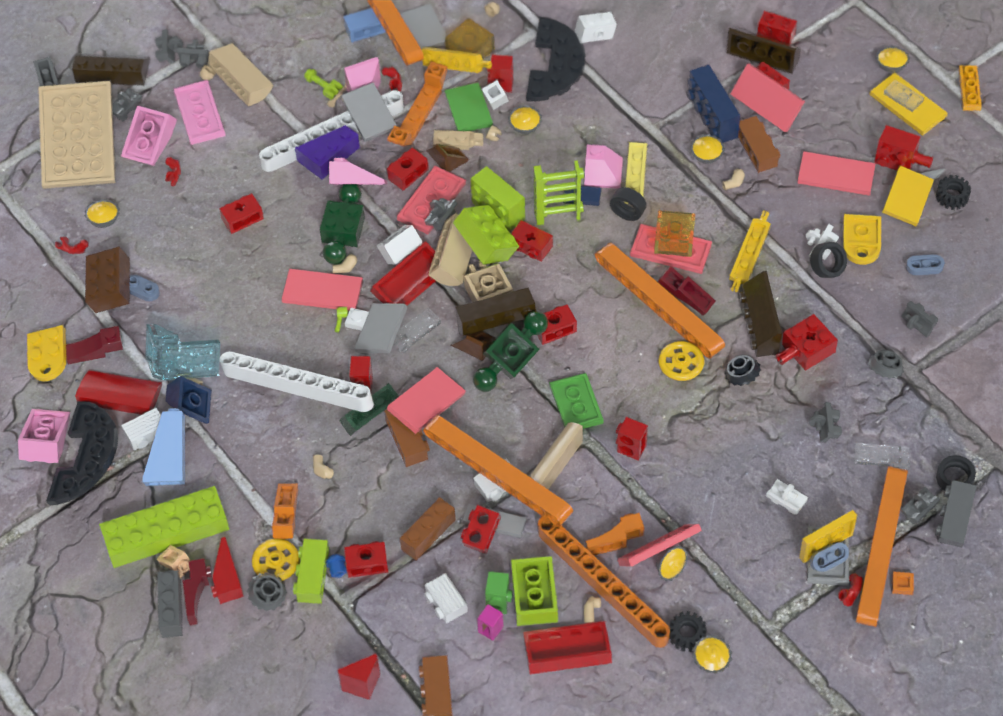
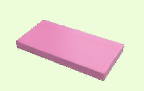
(199, 112)

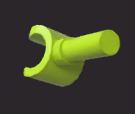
(342, 312)

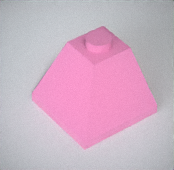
(363, 74)
(602, 167)

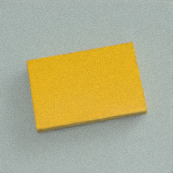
(908, 196)
(833, 532)

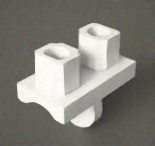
(826, 236)
(787, 496)

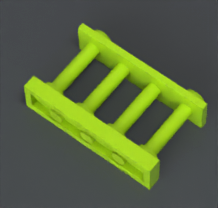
(542, 189)

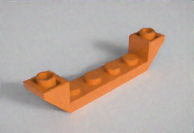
(421, 107)

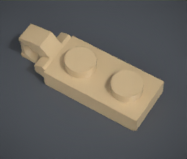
(458, 139)

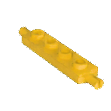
(455, 59)
(750, 251)

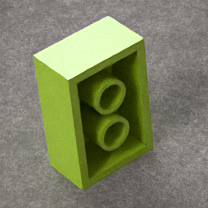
(492, 190)
(486, 234)
(534, 591)

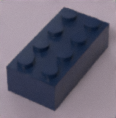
(713, 104)

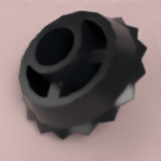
(742, 370)

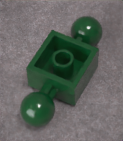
(342, 223)
(510, 351)

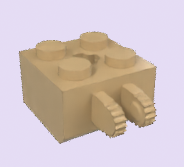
(486, 282)

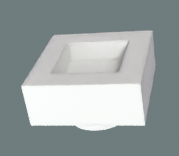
(356, 319)

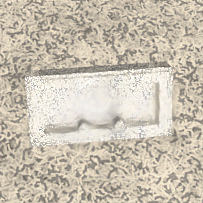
(903, 95)

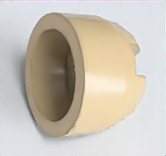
(492, 9)
(207, 73)
(493, 133)

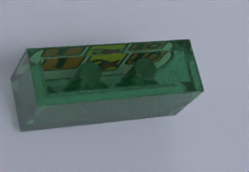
(356, 420)

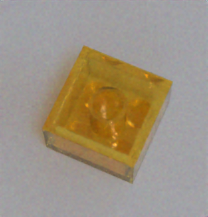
(470, 38)
(674, 233)

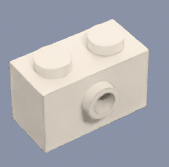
(595, 27)
(400, 244)

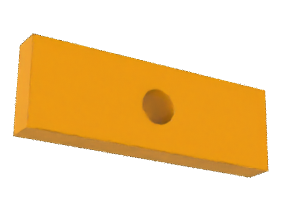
(970, 88)

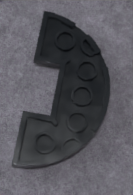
(565, 64)
(93, 457)

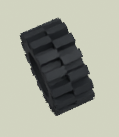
(953, 184)
(686, 620)

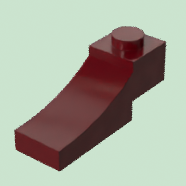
(686, 290)
(95, 346)
(194, 587)

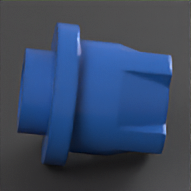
(336, 565)

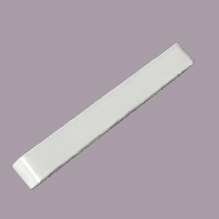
(284, 151)
(297, 381)

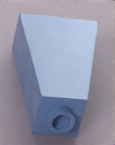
(167, 453)

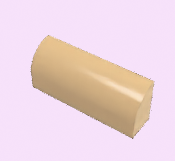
(239, 74)
(450, 256)
(558, 455)

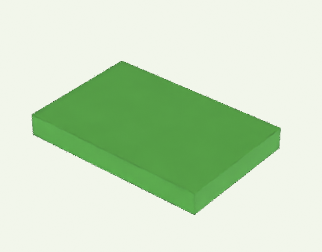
(468, 107)
(576, 401)

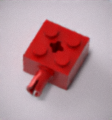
(900, 149)
(807, 343)

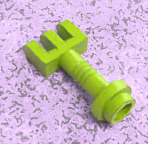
(330, 89)

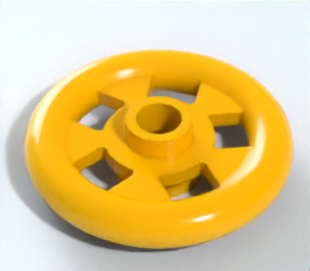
(686, 374)
(281, 545)

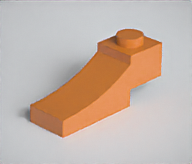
(285, 511)
(630, 527)

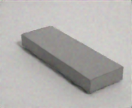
(509, 524)

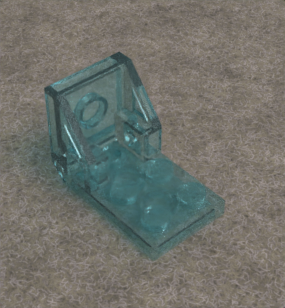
(171, 358)

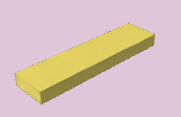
(636, 167)

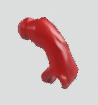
(396, 81)
(173, 175)
(76, 249)
(849, 595)

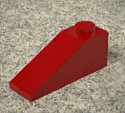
(225, 578)

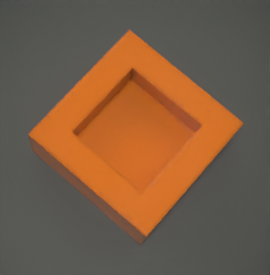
(903, 583)

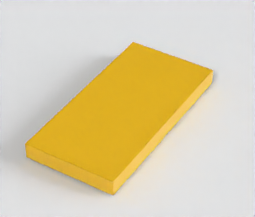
(922, 118)

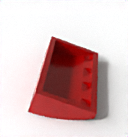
(407, 279)
(118, 392)
(567, 647)

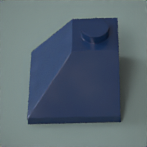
(190, 398)

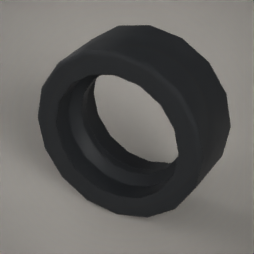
(633, 198)
(817, 263)
(955, 461)

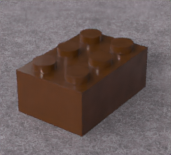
(107, 280)

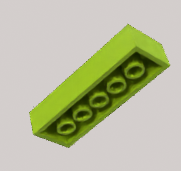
(162, 525)

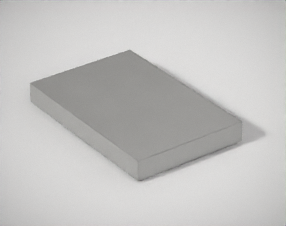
(425, 26)
(368, 112)
(380, 328)
(835, 576)

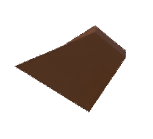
(447, 157)
(475, 344)

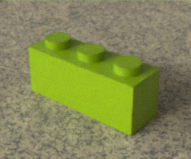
(311, 571)

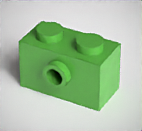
(498, 591)

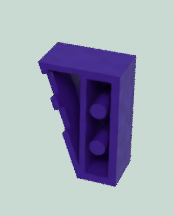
(320, 151)

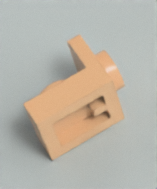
(175, 560)

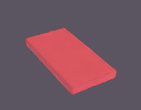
(767, 97)
(836, 173)
(436, 185)
(645, 244)
(322, 289)
(426, 400)
(659, 544)

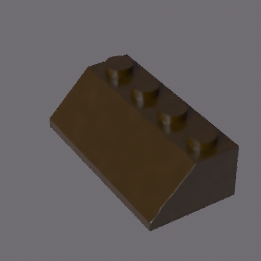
(762, 49)
(112, 68)
(494, 311)
(761, 315)

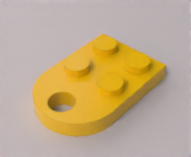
(862, 235)
(46, 350)

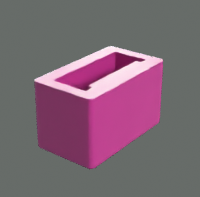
(490, 622)

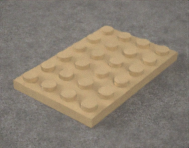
(76, 134)

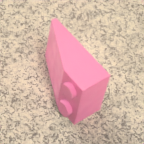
(148, 135)
(344, 172)
(43, 436)

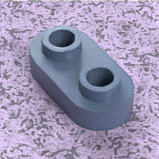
(924, 264)
(141, 287)
(828, 558)

